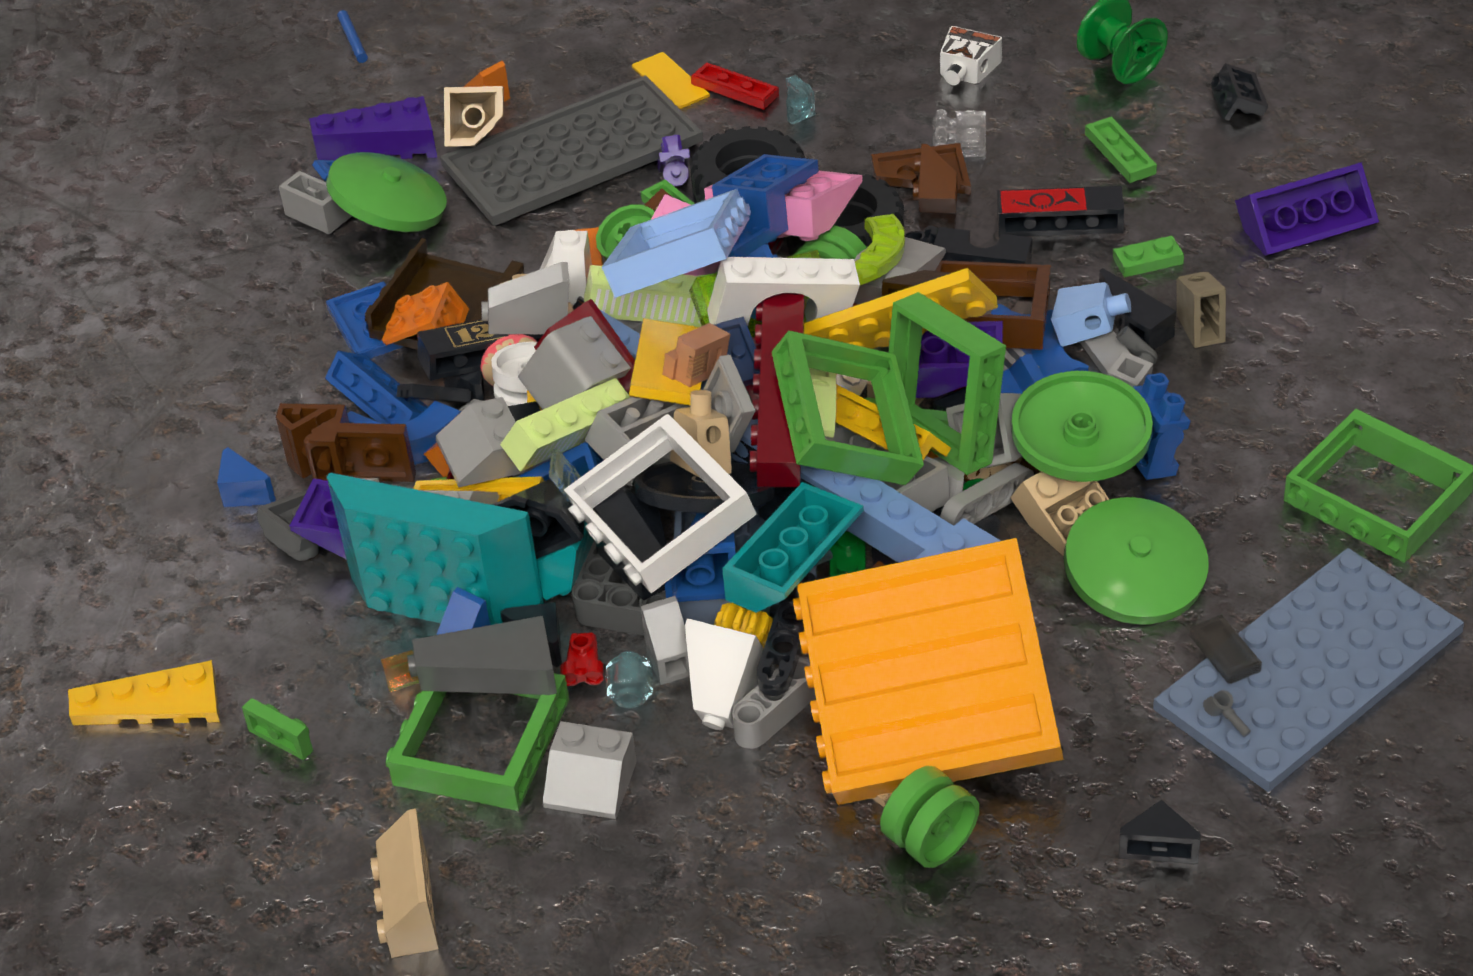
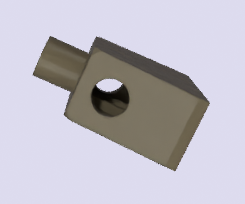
(1202, 297)

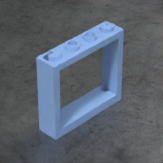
(676, 243)

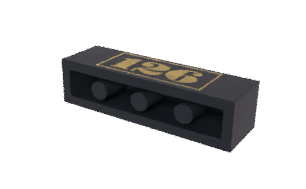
(456, 348)

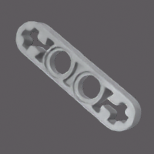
(986, 495)

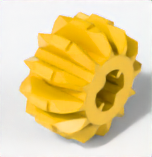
(744, 620)

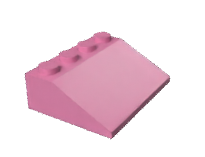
(815, 204)

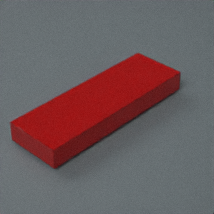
(735, 85)

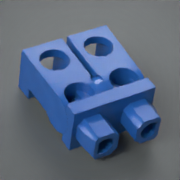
(1167, 427)

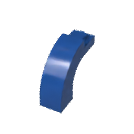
(422, 429)

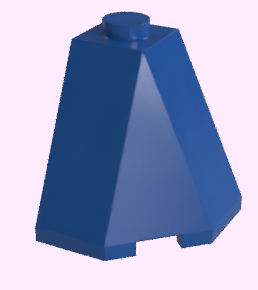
(705, 575)

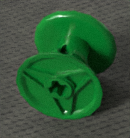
(1134, 48)

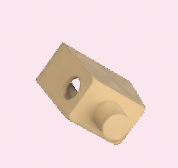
(706, 427)

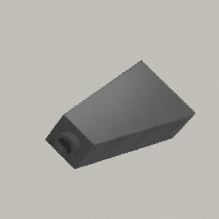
(486, 660)

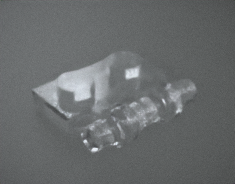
(969, 130)

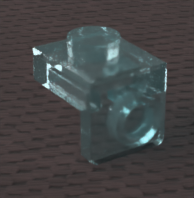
(799, 100)

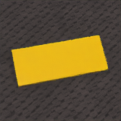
(670, 80)

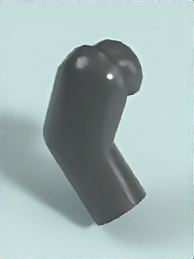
(1137, 345)

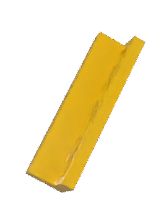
(864, 420)

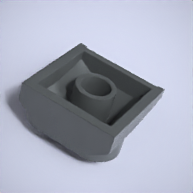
(276, 521)

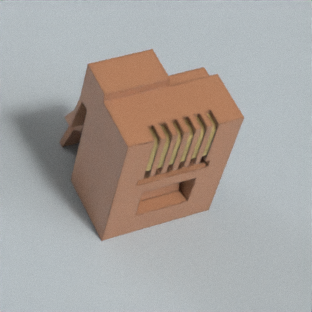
(696, 354)

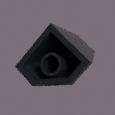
(549, 517)
(637, 527)

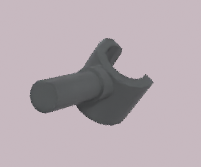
(1223, 707)

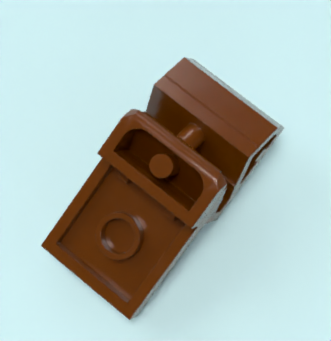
(323, 442)

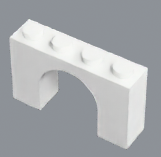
(749, 280)

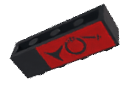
(1060, 211)

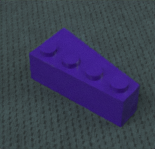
(385, 129)

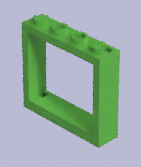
(792, 362)
(975, 444)
(1396, 448)
(470, 784)

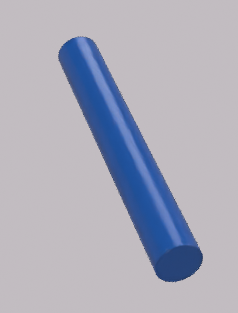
(352, 36)

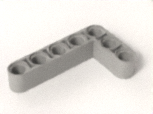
(762, 716)

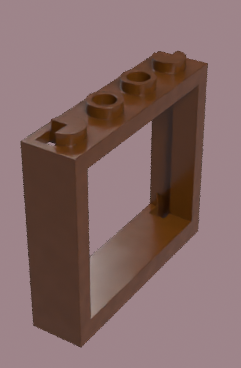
(1015, 281)

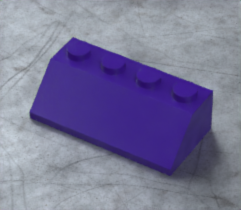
(1308, 209)

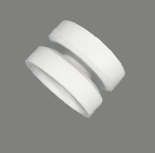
(505, 369)

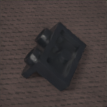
(1238, 89)

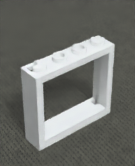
(630, 462)

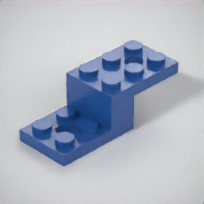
(764, 189)

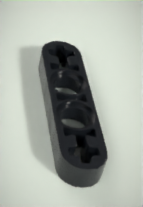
(787, 662)

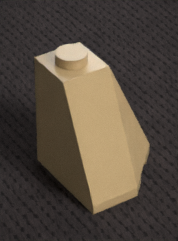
(471, 113)

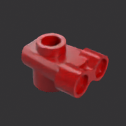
(582, 660)

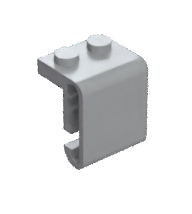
(571, 363)

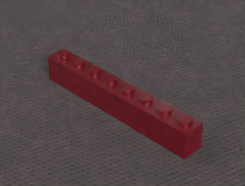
(775, 454)

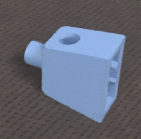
(1086, 312)

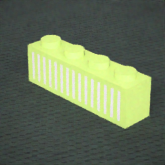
(663, 301)
(559, 425)

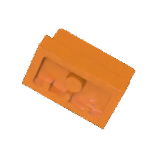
(423, 311)

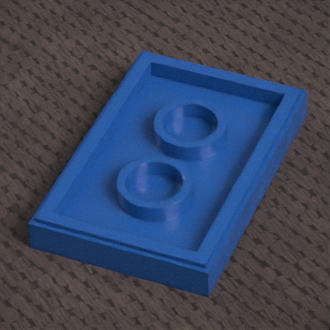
(349, 315)

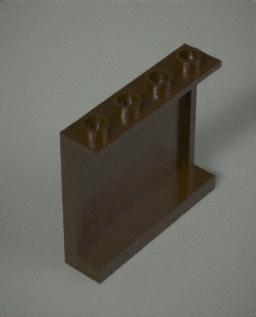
(425, 270)

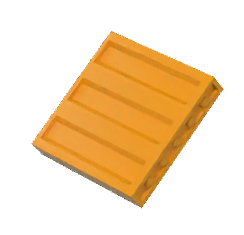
(926, 671)

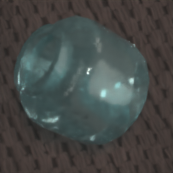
(629, 679)

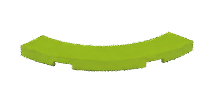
(885, 249)

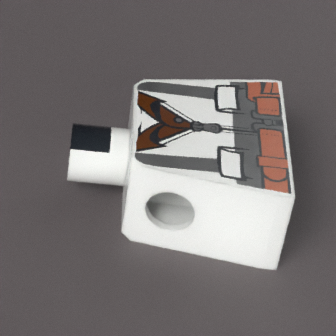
(969, 55)

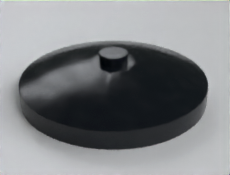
(682, 491)

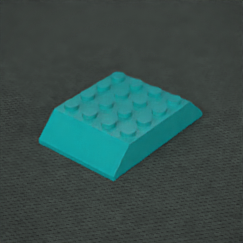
(419, 546)

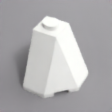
(573, 248)
(720, 670)

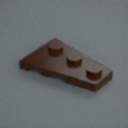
(899, 166)

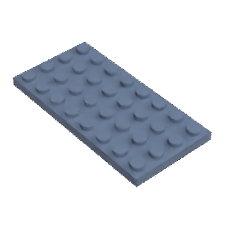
(1324, 661)

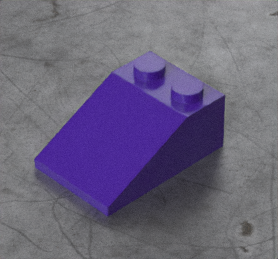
(944, 366)
(317, 518)

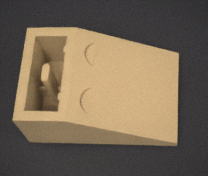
(1055, 504)

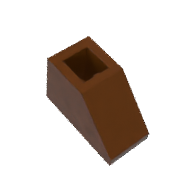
(936, 183)

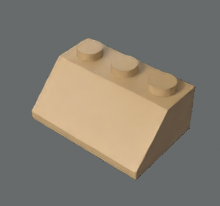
(404, 889)

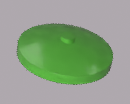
(386, 192)
(1081, 426)
(1136, 560)

